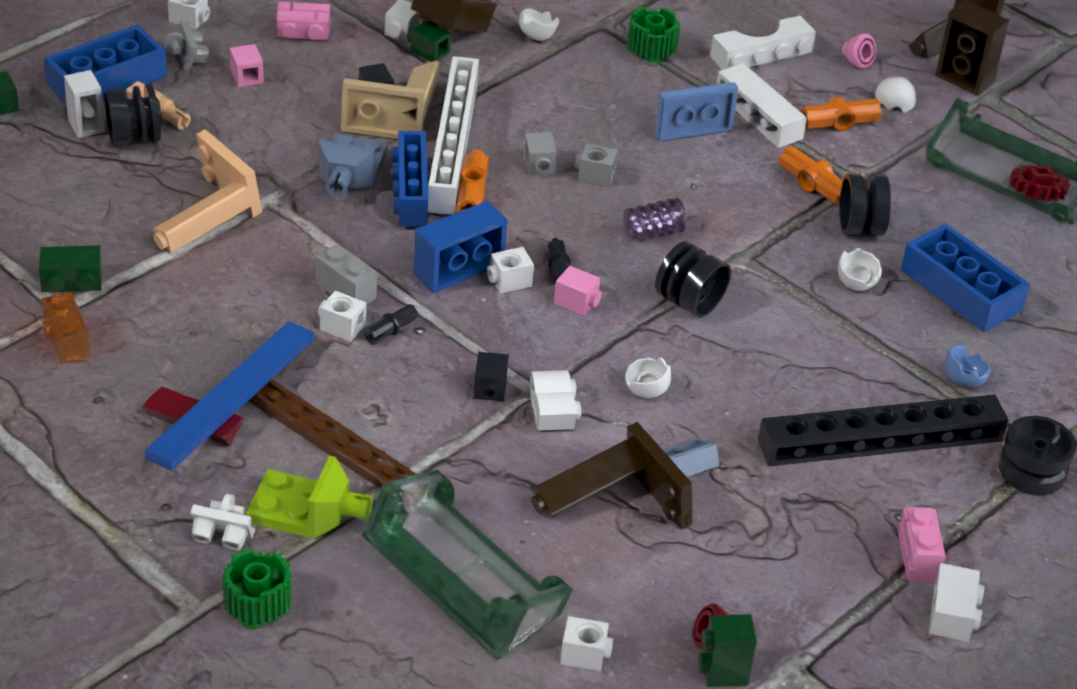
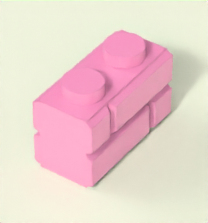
(303, 21)
(921, 544)

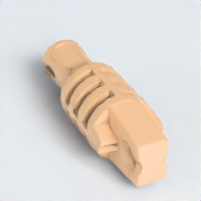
(168, 109)

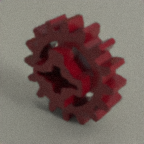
(1039, 183)

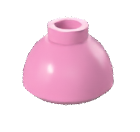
(860, 50)

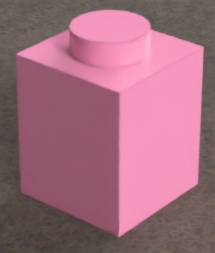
(246, 65)
(577, 291)

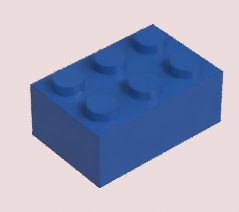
(458, 246)

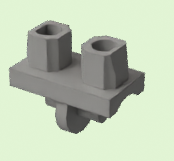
(187, 46)

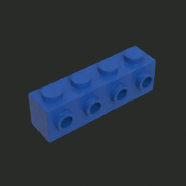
(410, 179)

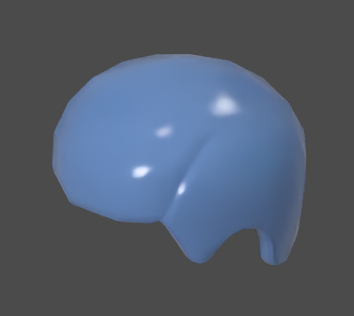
(964, 368)

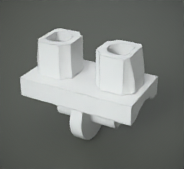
(224, 518)

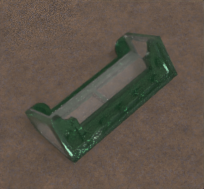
(989, 155)
(460, 565)

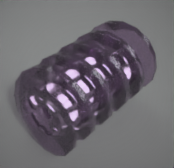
(655, 219)

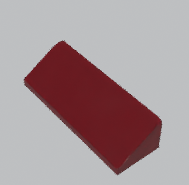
(171, 406)

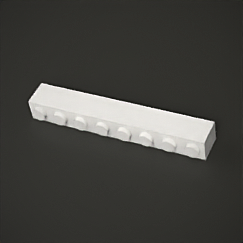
(453, 136)

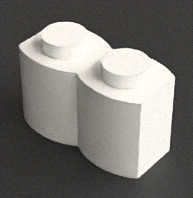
(554, 400)

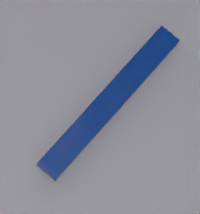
(228, 396)

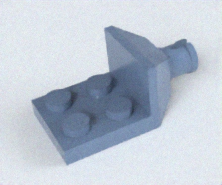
(350, 163)

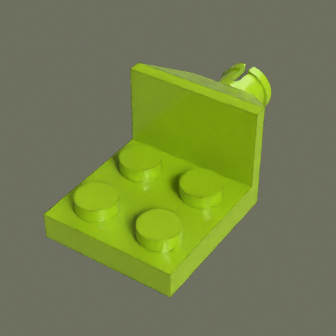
(306, 504)

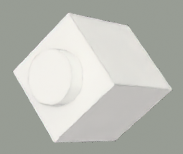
(401, 20)

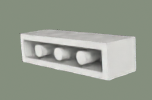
(764, 106)

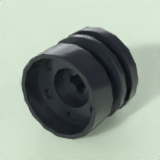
(132, 115)
(693, 279)

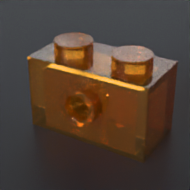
(65, 327)

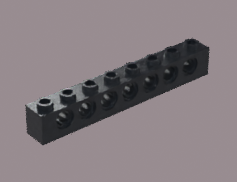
(882, 430)

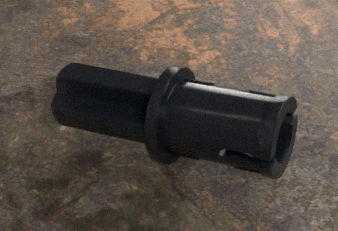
(558, 259)
(390, 324)

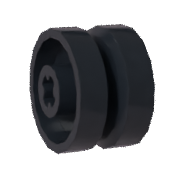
(865, 204)
(1037, 455)

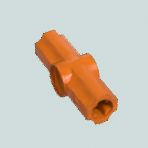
(841, 113)
(811, 174)
(472, 180)

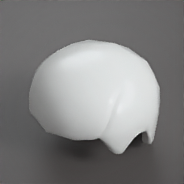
(537, 25)
(896, 93)
(859, 270)
(648, 377)

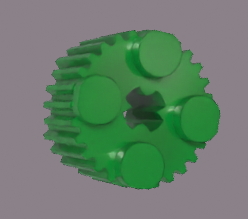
(653, 33)
(257, 588)

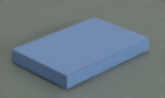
(696, 111)

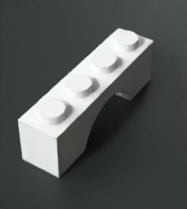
(792, 39)

